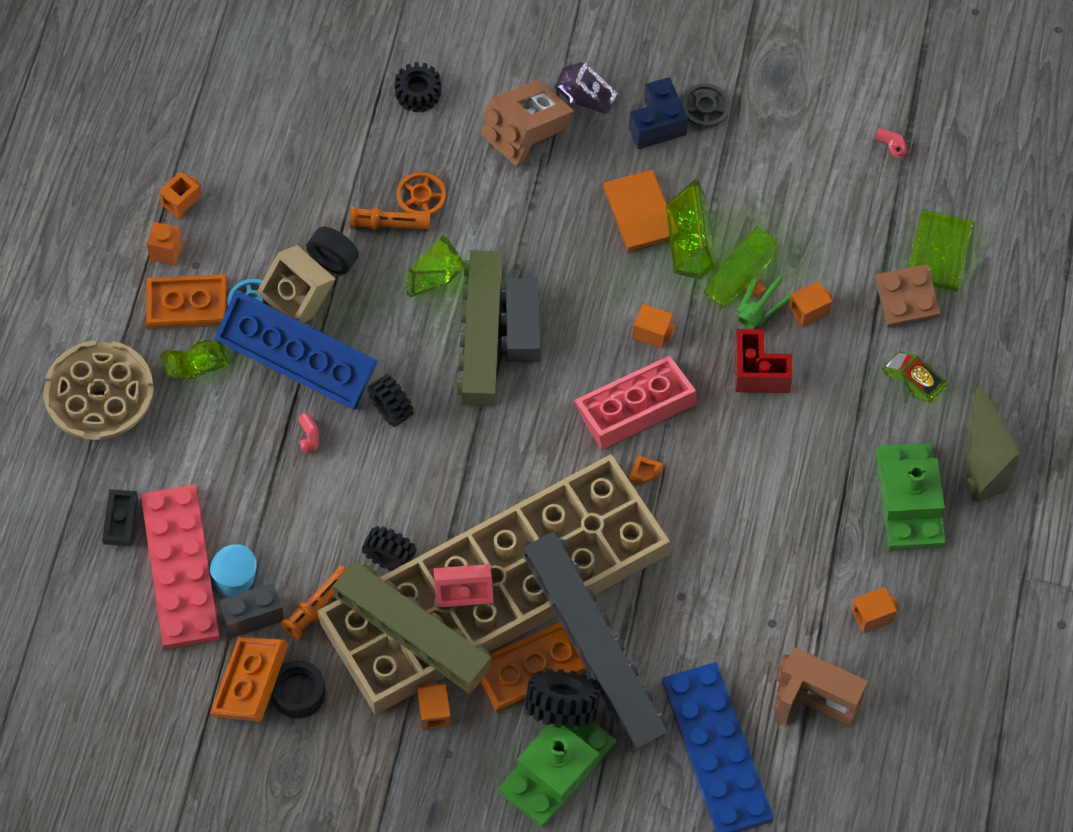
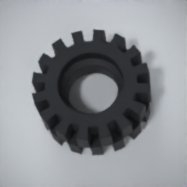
(418, 99)
(390, 400)
(388, 548)

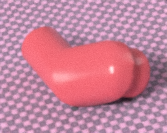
(894, 141)
(311, 443)

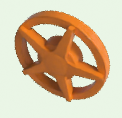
(421, 193)

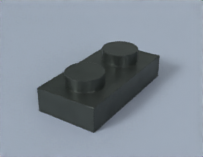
(120, 517)

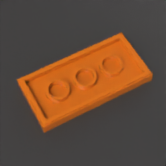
(514, 664)

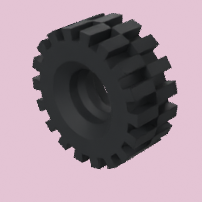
(562, 698)

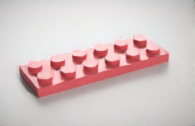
(180, 567)

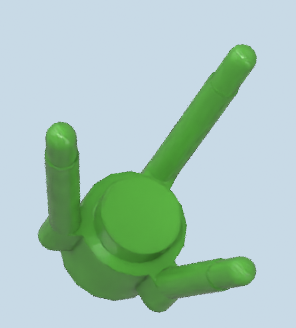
(752, 314)

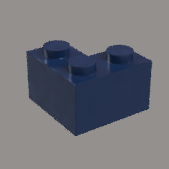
(661, 119)

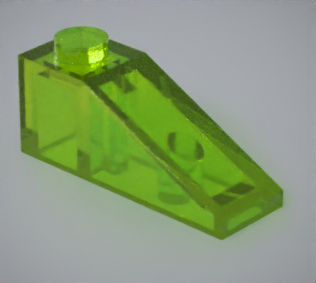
(742, 265)

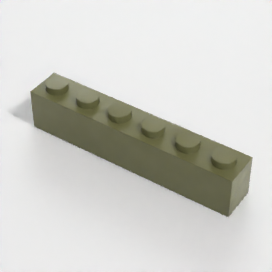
(482, 328)
(412, 626)

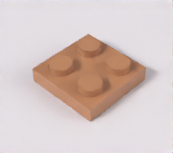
(907, 295)

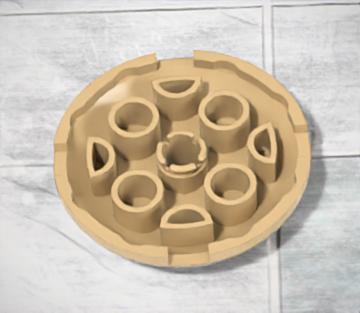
(96, 368)

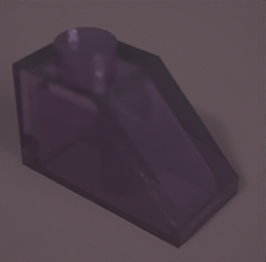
(585, 88)

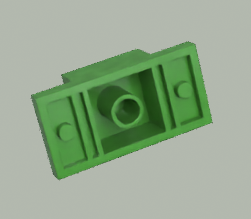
(911, 496)
(555, 769)

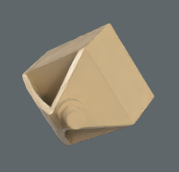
(295, 284)

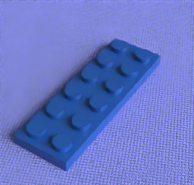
(296, 350)
(717, 749)

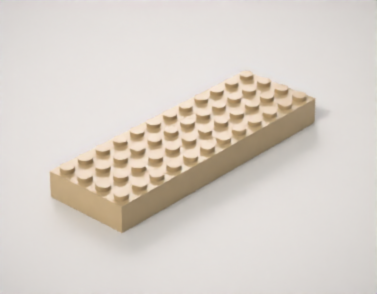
(605, 534)

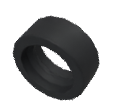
(332, 250)
(304, 709)

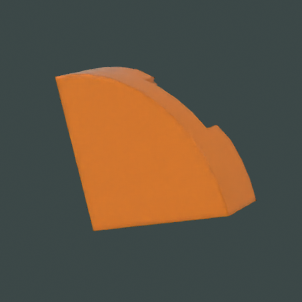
(645, 470)

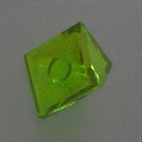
(435, 268)

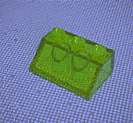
(690, 232)

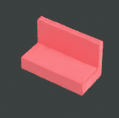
(463, 585)

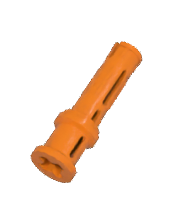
(374, 218)
(305, 609)

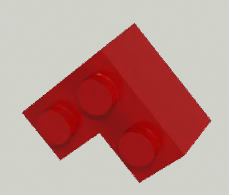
(757, 370)

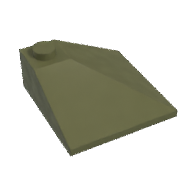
(988, 449)

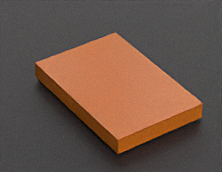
(638, 210)
(186, 301)
(249, 679)

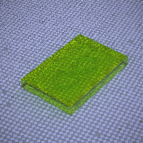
(942, 245)

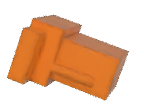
(758, 290)

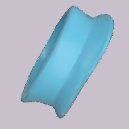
(233, 570)

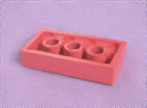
(636, 402)

